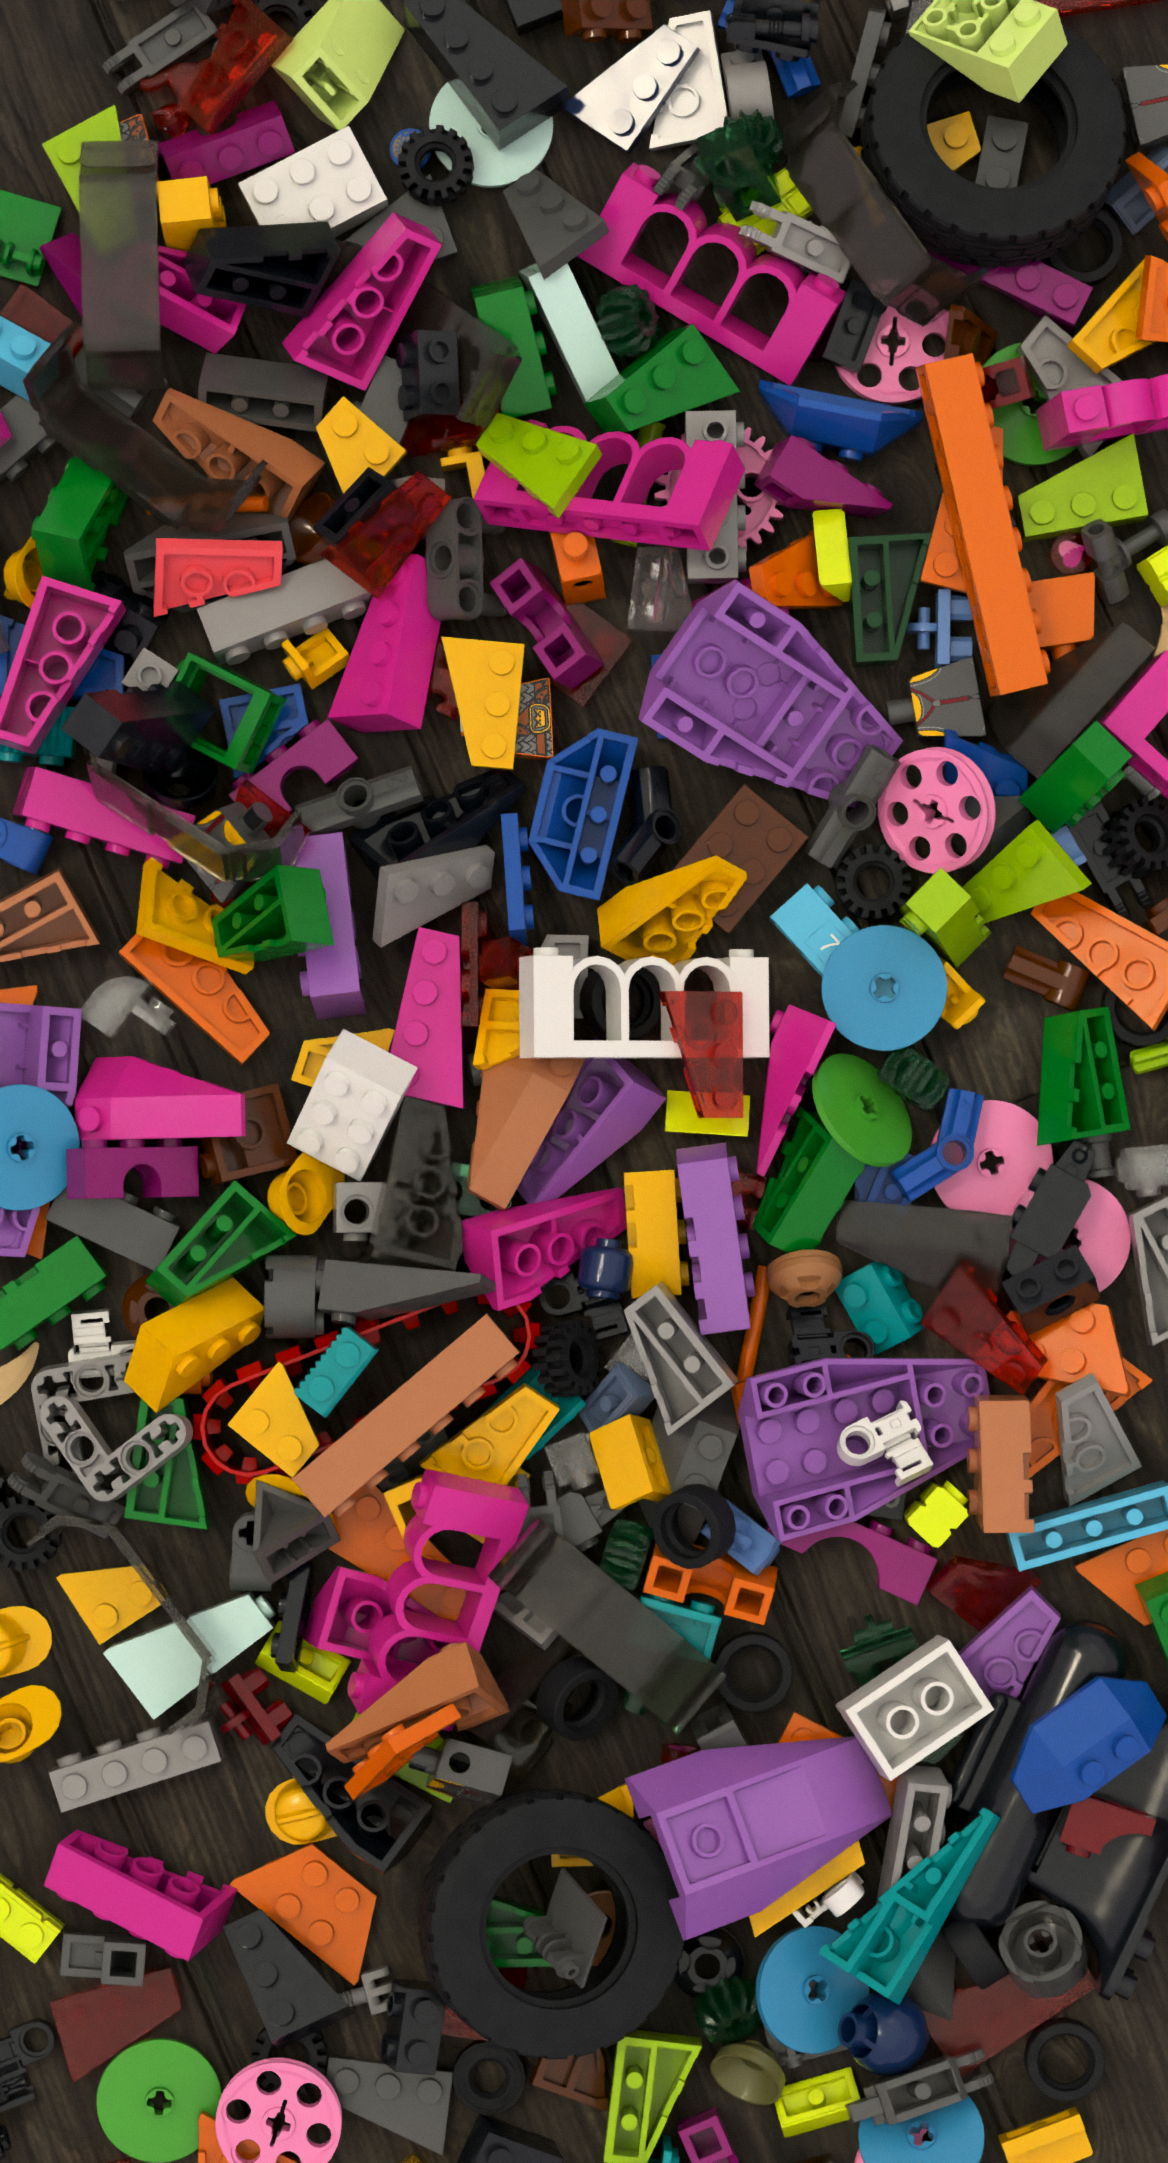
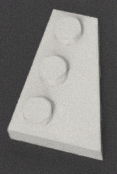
(700, 97)

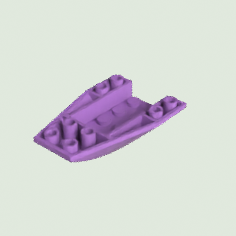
(799, 1411)
(755, 1821)

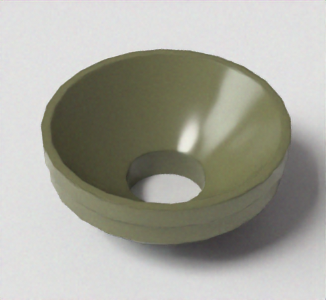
(749, 2072)

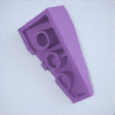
(600, 1115)

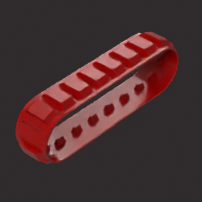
(252, 1374)

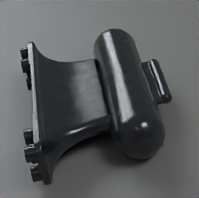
(1105, 1892)

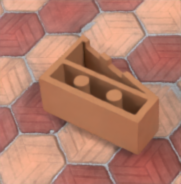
(44, 919)
(1000, 1463)

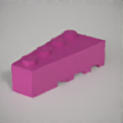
(391, 658)
(139, 1894)

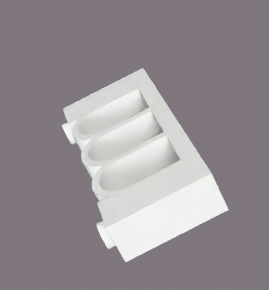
(548, 1003)

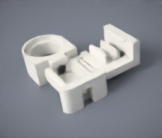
(93, 1341)
(894, 1439)
(837, 1899)

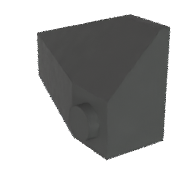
(380, 1291)

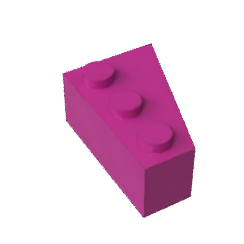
(194, 316)

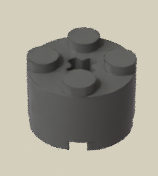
(293, 1297)
(1047, 1972)

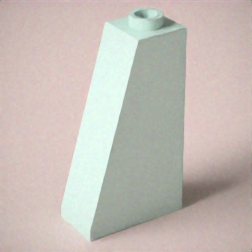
(571, 329)
(164, 1665)

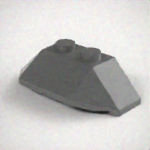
(242, 526)
(695, 1456)

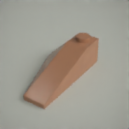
(235, 447)
(513, 1118)
(449, 1677)

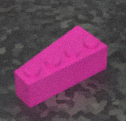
(365, 304)
(53, 656)
(70, 805)
(430, 1020)

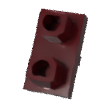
(263, 1722)

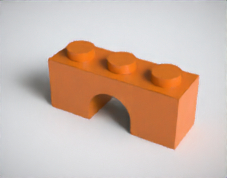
(725, 1579)

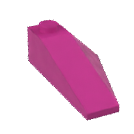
(793, 1058)
(147, 1101)
(538, 1241)

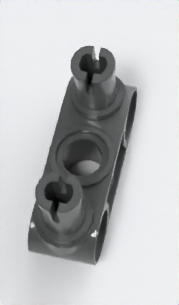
(456, 564)

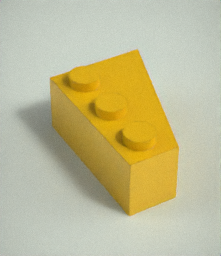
(186, 208)

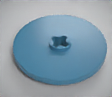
(917, 990)
(48, 1130)
(783, 1991)
(954, 2133)

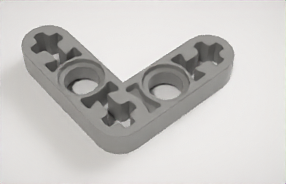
(59, 1374)
(103, 1459)

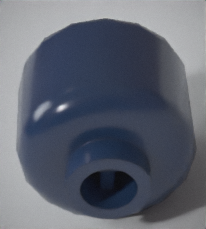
(605, 1269)

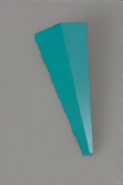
(896, 1934)

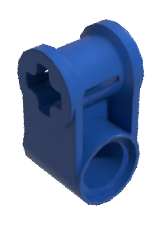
(23, 846)

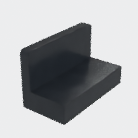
(850, 329)

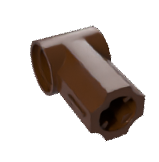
(1056, 981)

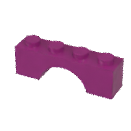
(1036, 288)
(900, 1566)

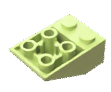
(993, 41)
(340, 58)

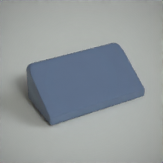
(1127, 200)
(616, 1396)

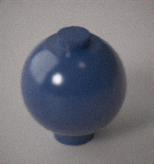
(885, 2035)

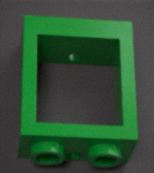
(256, 722)

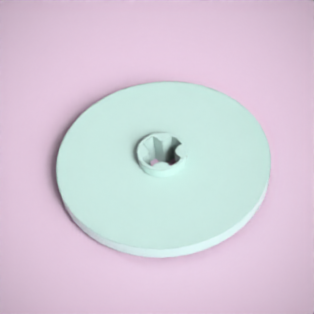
(491, 166)

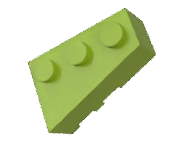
(1097, 488)
(945, 918)
(644, 2087)

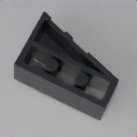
(282, 1982)

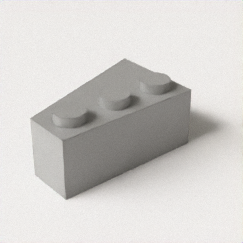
(1150, 1254)
(679, 1361)

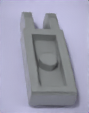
(799, 242)

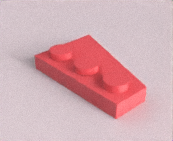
(208, 568)

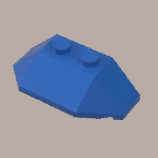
(837, 422)
(582, 810)
(1086, 1742)

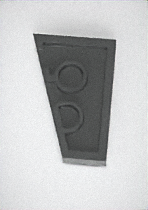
(865, 70)
(552, 221)
(397, 2101)

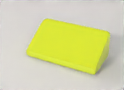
(833, 552)
(682, 1118)
(317, 1670)
(816, 2102)

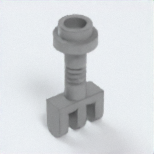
(370, 1991)

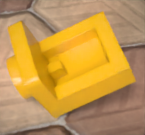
(464, 458)
(315, 658)
(961, 1001)

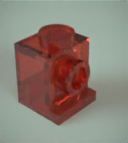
(501, 962)

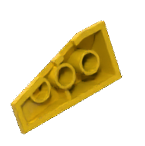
(668, 911)

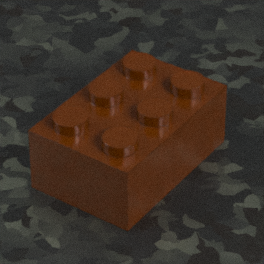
(755, 840)

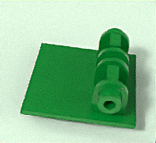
(23, 229)

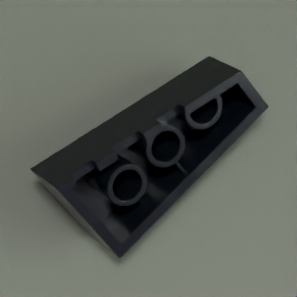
(485, 68)
(140, 727)

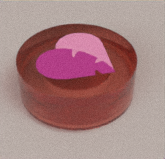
(1069, 554)
(674, 1751)

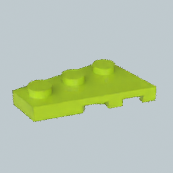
(65, 148)
(539, 459)
(1025, 875)

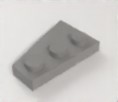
(1058, 367)
(427, 888)
(1090, 1441)

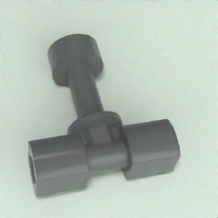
(1115, 556)

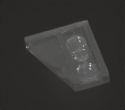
(659, 591)

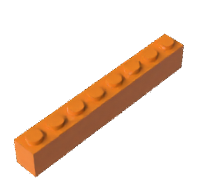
(982, 524)

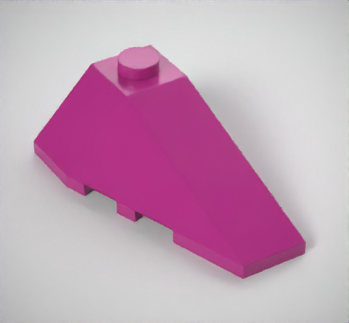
(350, 1609)

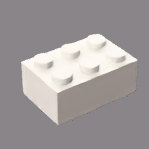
(317, 185)
(351, 1105)
(914, 1707)

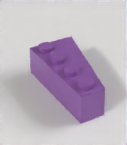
(333, 970)
(714, 1237)

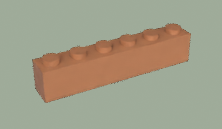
(406, 1415)

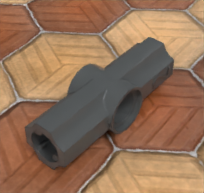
(863, 785)
(382, 796)

